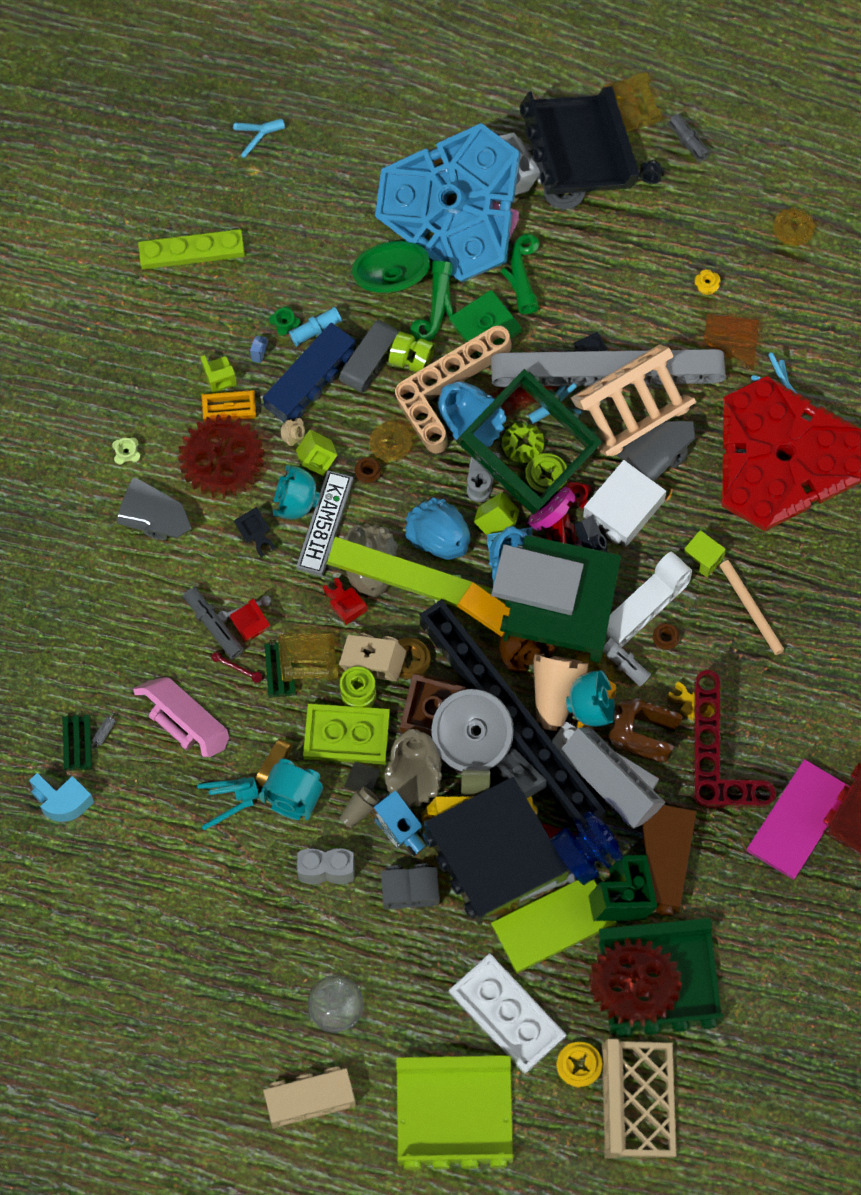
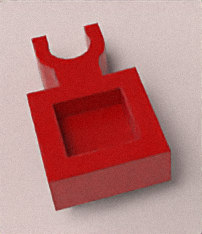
(345, 603)

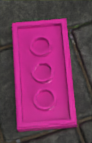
(797, 820)

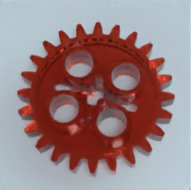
(243, 464)
(643, 961)

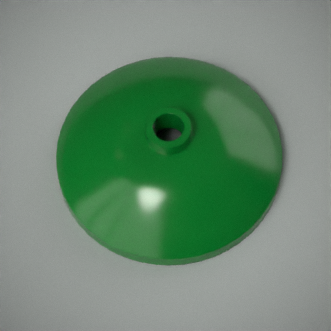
(391, 267)

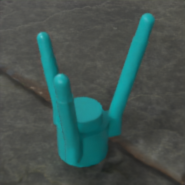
(243, 789)

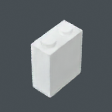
(625, 503)

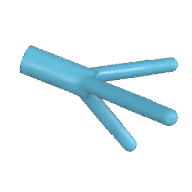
(263, 129)
(780, 370)
(541, 412)

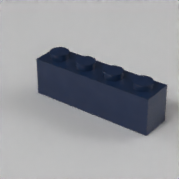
(309, 374)

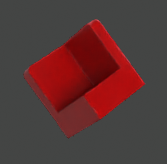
(250, 621)

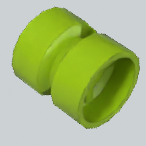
(403, 349)
(358, 687)

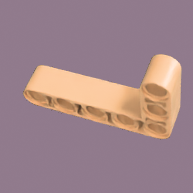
(438, 370)

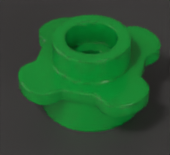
(284, 313)

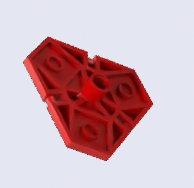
(770, 423)

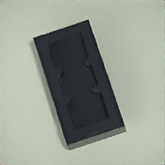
(590, 534)

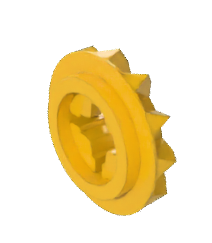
(575, 1052)

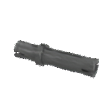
(206, 613)

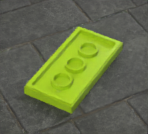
(548, 926)

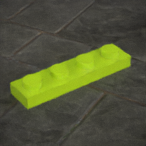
(191, 249)

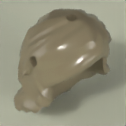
(377, 539)
(414, 768)

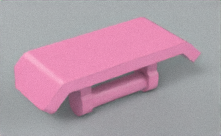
(186, 713)

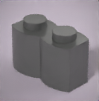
(409, 887)

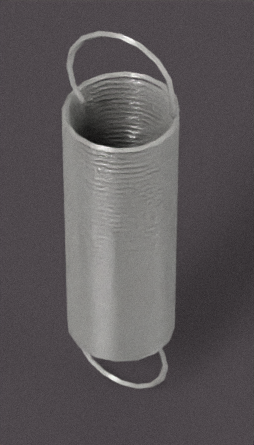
(104, 730)

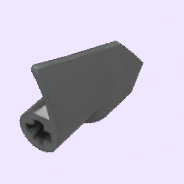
(659, 448)
(152, 512)

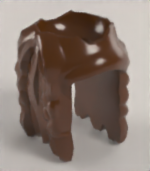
(625, 738)

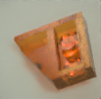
(733, 336)

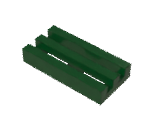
(281, 693)
(76, 720)

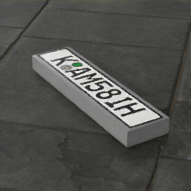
(324, 523)

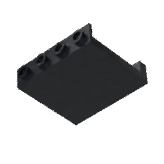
(579, 143)
(494, 849)

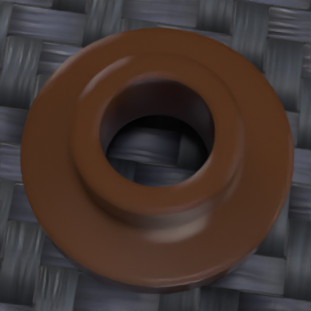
(364, 464)
(668, 629)

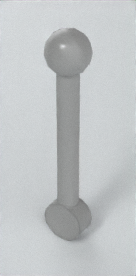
(223, 615)

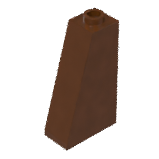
(667, 847)

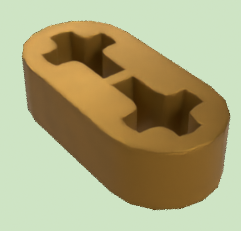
(280, 750)

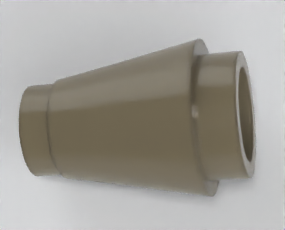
(359, 806)

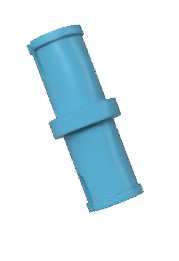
(314, 326)

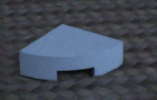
(258, 349)

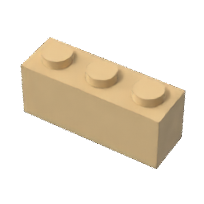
(309, 1097)

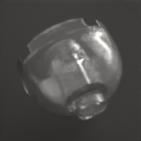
(335, 1004)

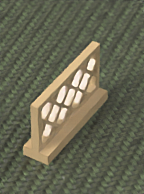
(614, 1099)

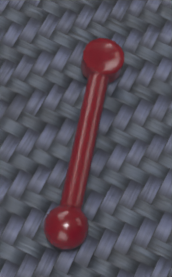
(256, 676)

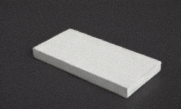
(507, 1013)

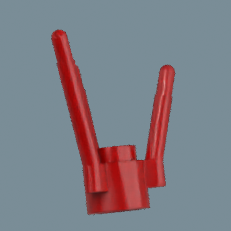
(562, 530)

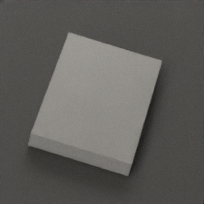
(537, 580)

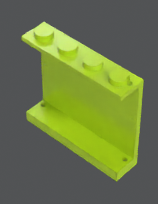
(454, 1111)

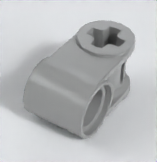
(476, 476)

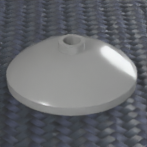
(454, 730)

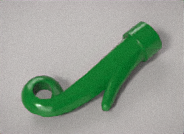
(526, 299)
(440, 300)

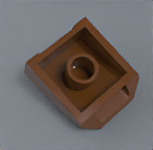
(424, 699)

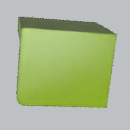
(218, 373)
(316, 452)
(496, 514)
(705, 552)

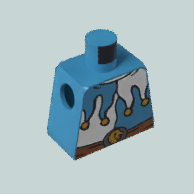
(394, 812)

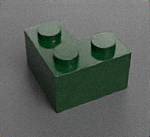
(627, 895)

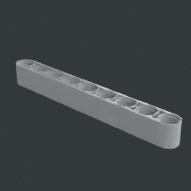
(592, 366)

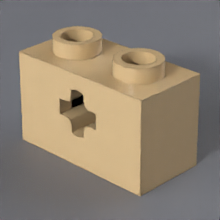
(379, 656)

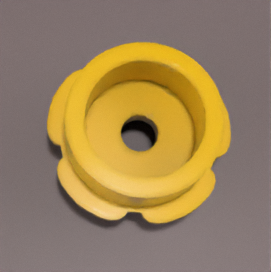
(707, 288)

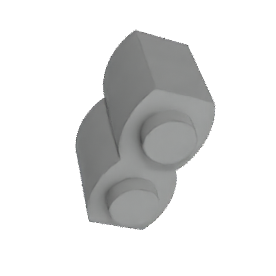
(317, 866)

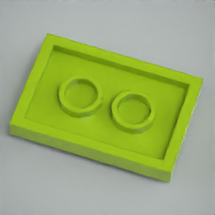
(346, 734)

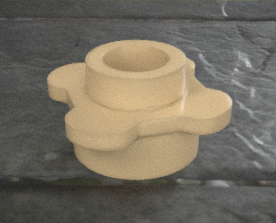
(293, 431)

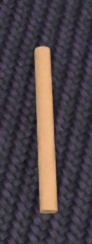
(751, 607)

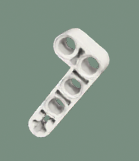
(647, 601)

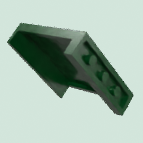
(591, 612)
(693, 951)

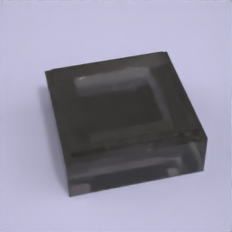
(361, 776)

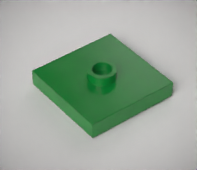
(482, 315)

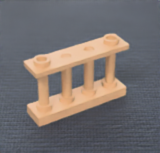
(612, 386)

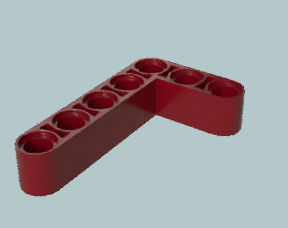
(712, 753)

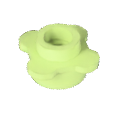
(126, 443)

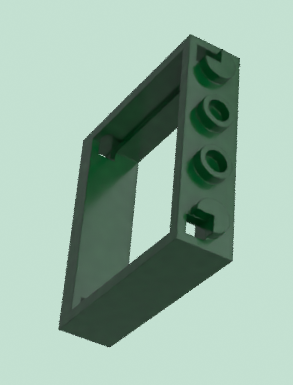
(496, 468)

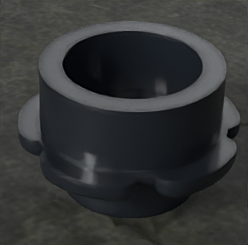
(651, 172)

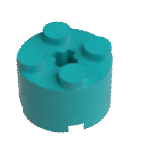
(291, 790)

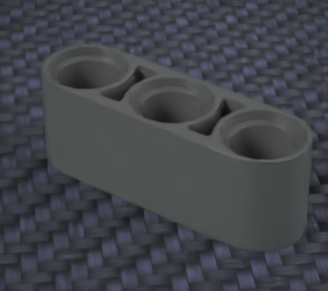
(369, 357)

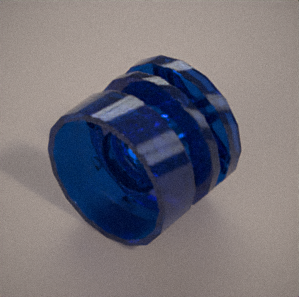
(587, 847)

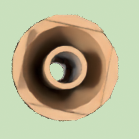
(552, 685)

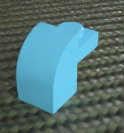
(65, 803)

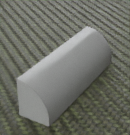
(611, 776)

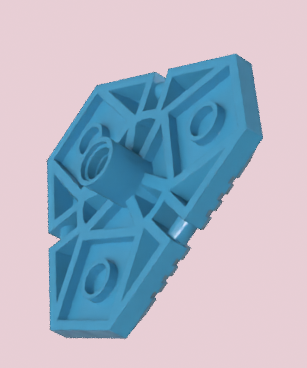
(469, 232)

